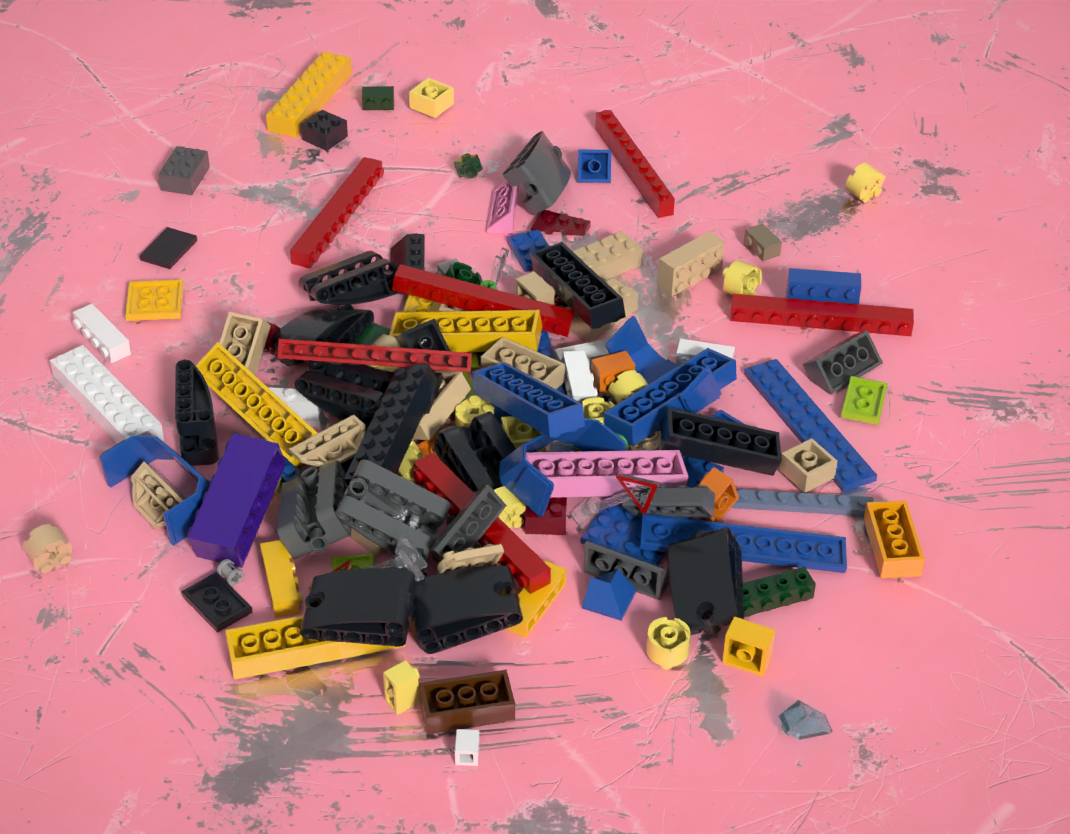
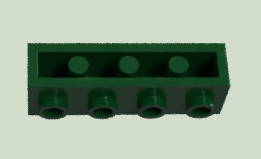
(777, 591)

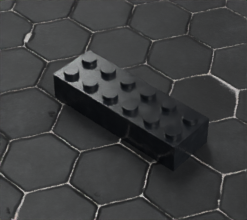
(721, 441)

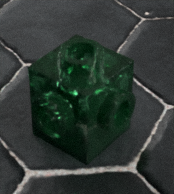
(468, 165)

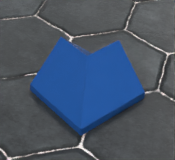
(594, 166)
(609, 595)

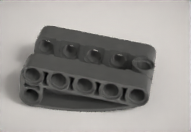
(541, 172)
(391, 508)
(308, 510)

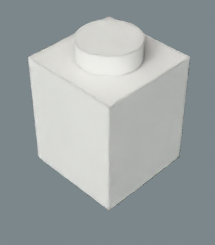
(467, 747)

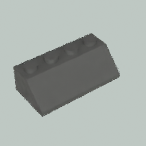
(846, 359)
(678, 502)
(470, 522)
(643, 575)

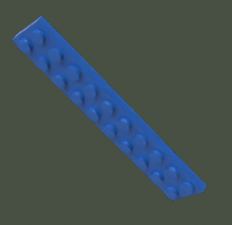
(809, 422)
(756, 543)

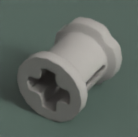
(230, 572)

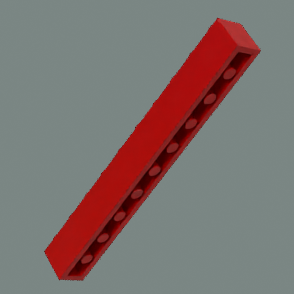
(635, 164)
(336, 213)
(477, 297)
(822, 314)
(373, 355)
(524, 563)

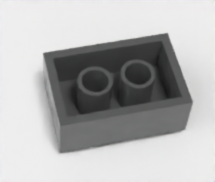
(184, 170)

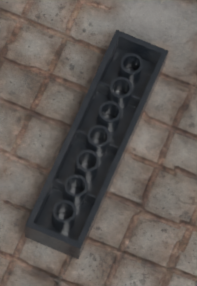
(578, 285)
(395, 419)

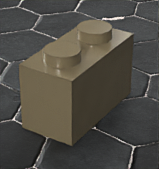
(762, 242)

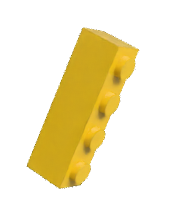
(280, 579)
(536, 603)

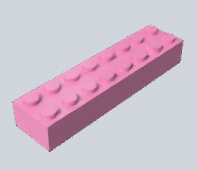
(596, 471)

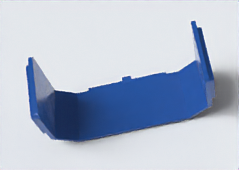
(651, 366)
(127, 457)
(534, 487)

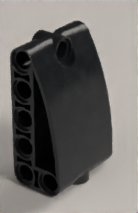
(355, 285)
(326, 325)
(344, 388)
(195, 416)
(475, 451)
(707, 580)
(360, 606)
(464, 606)

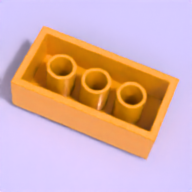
(893, 539)

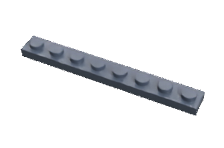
(801, 502)

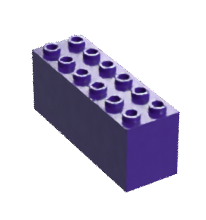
(236, 499)

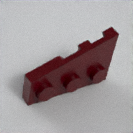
(556, 222)

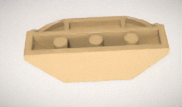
(335, 443)
(153, 494)

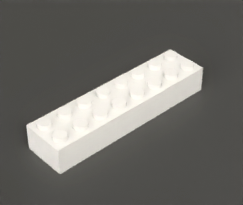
(103, 396)

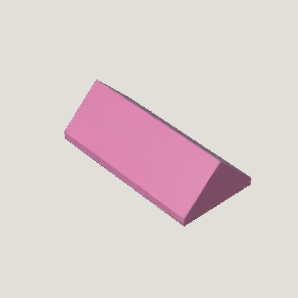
(503, 209)

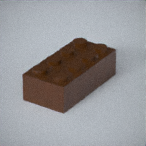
(467, 701)

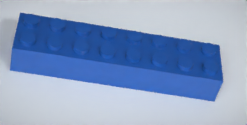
(528, 399)
(644, 410)

